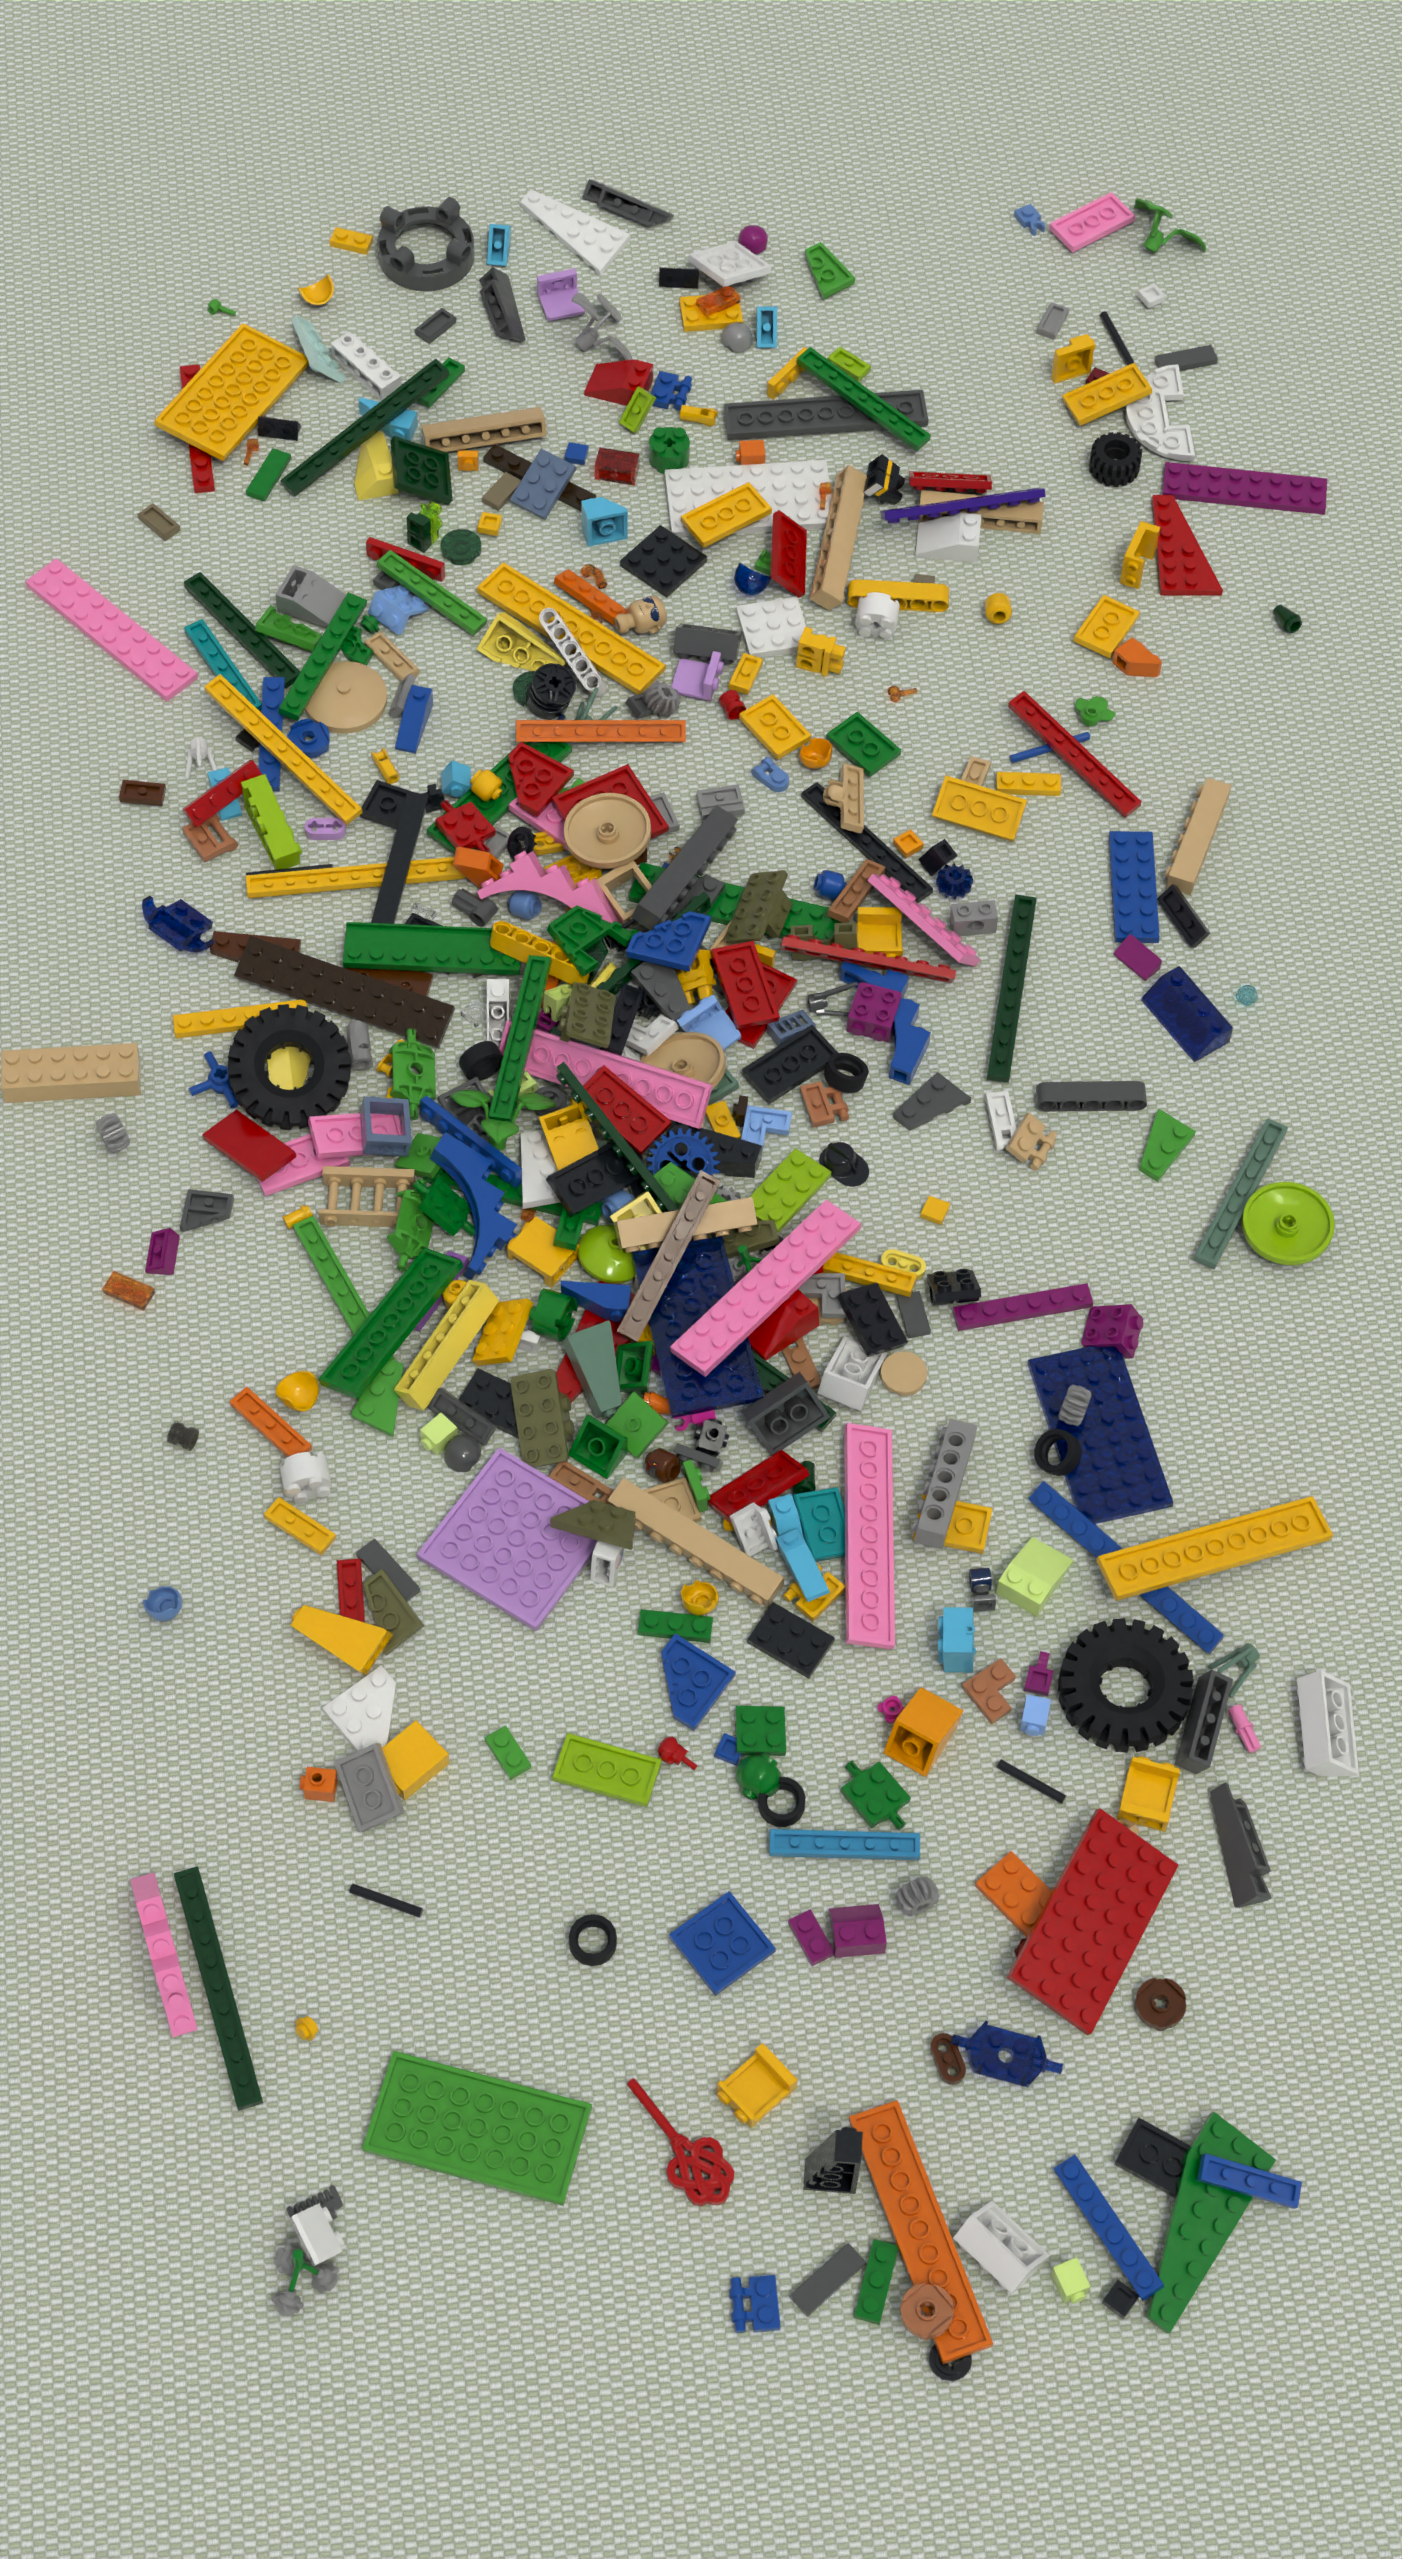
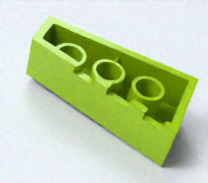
(270, 823)

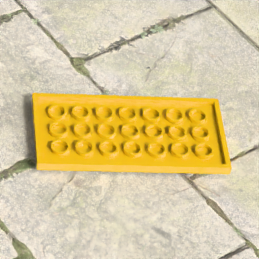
(232, 391)

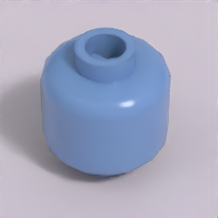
(524, 904)
(615, 1202)

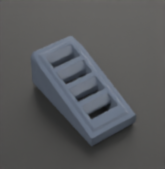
(774, 1028)

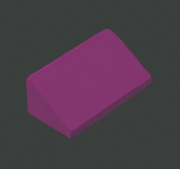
(1138, 957)
(162, 1252)

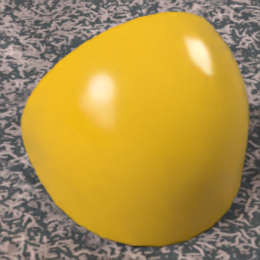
(319, 292)
(298, 1391)

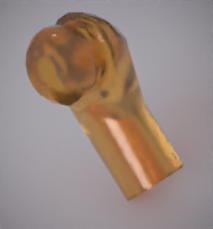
(596, 573)

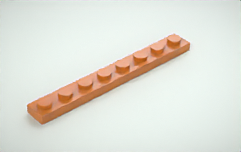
(600, 730)

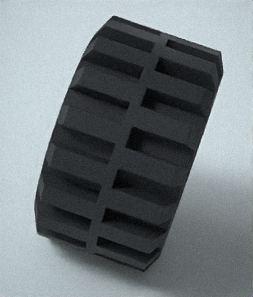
(1115, 471)

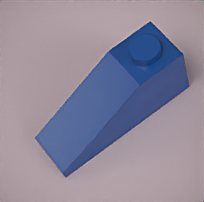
(414, 718)
(602, 1299)

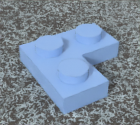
(763, 1120)

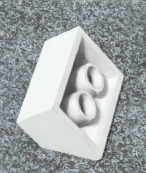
(1001, 2246)

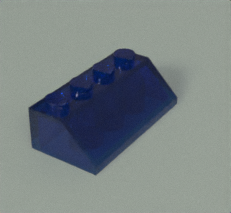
(1187, 1014)

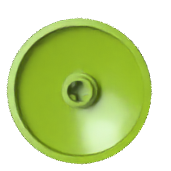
(1288, 1223)

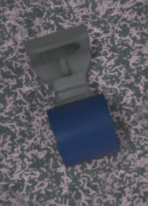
(981, 1583)

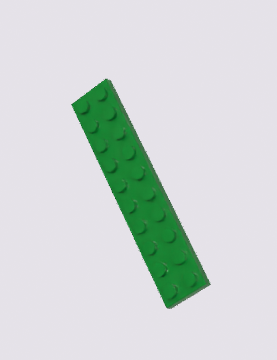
(726, 905)

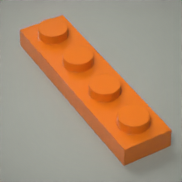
(589, 595)
(269, 1423)

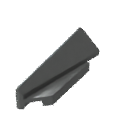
(624, 204)
(501, 305)
(1241, 1848)

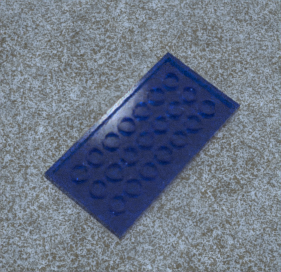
(693, 1289)
(1118, 1460)

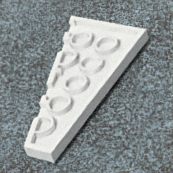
(580, 233)

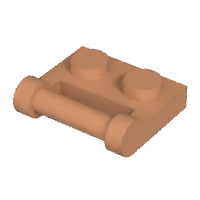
(204, 840)

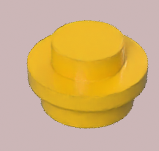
(306, 2028)

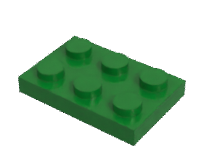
(863, 744)

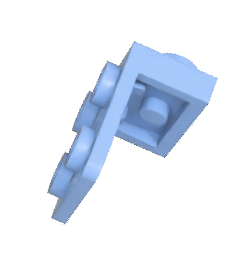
(395, 606)
(711, 1020)

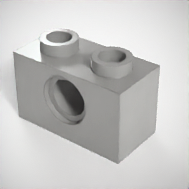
(974, 918)

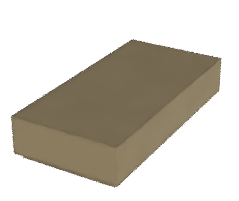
(501, 491)
(159, 522)

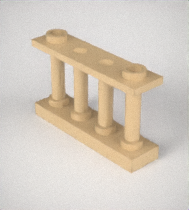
(363, 1177)

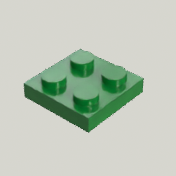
(760, 1730)

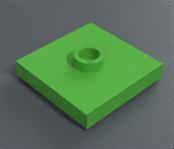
(419, 1156)
(638, 1423)

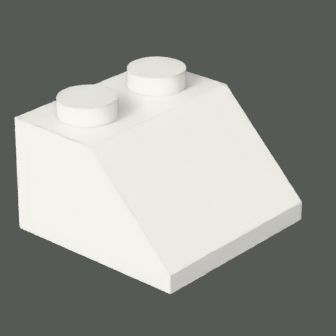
(316, 2234)

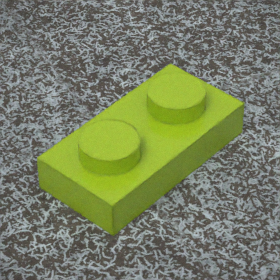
(850, 363)
(637, 409)

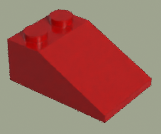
(619, 380)
(785, 1325)

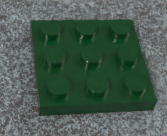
(421, 470)

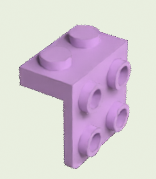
(556, 292)
(698, 678)

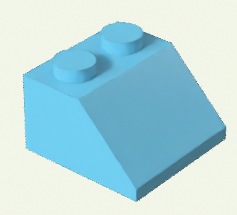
(603, 521)

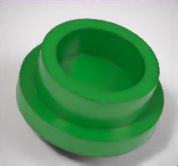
(370, 624)

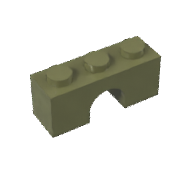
(844, 934)

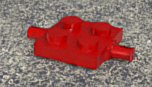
(465, 826)

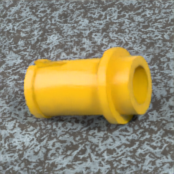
(296, 1216)

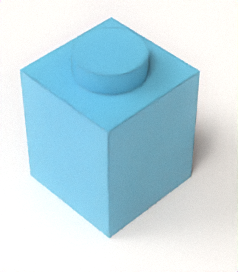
(456, 779)

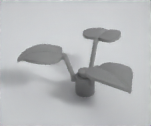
(589, 336)

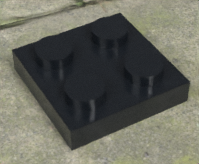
(384, 804)

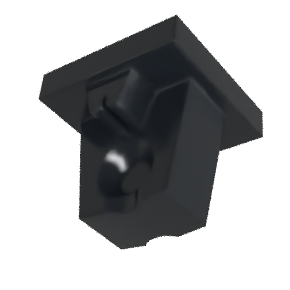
(435, 798)

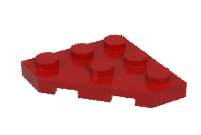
(536, 778)

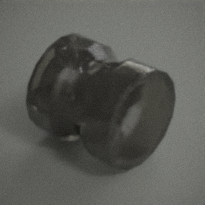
(183, 1436)

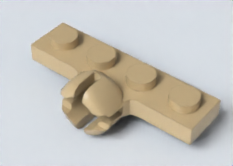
(848, 796)

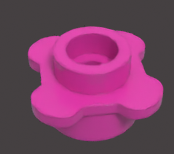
(891, 1702)

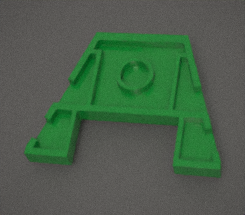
(580, 930)

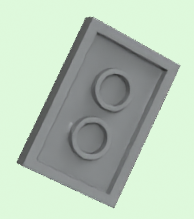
(369, 1787)

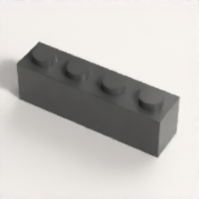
(1204, 1722)

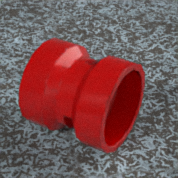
(731, 703)

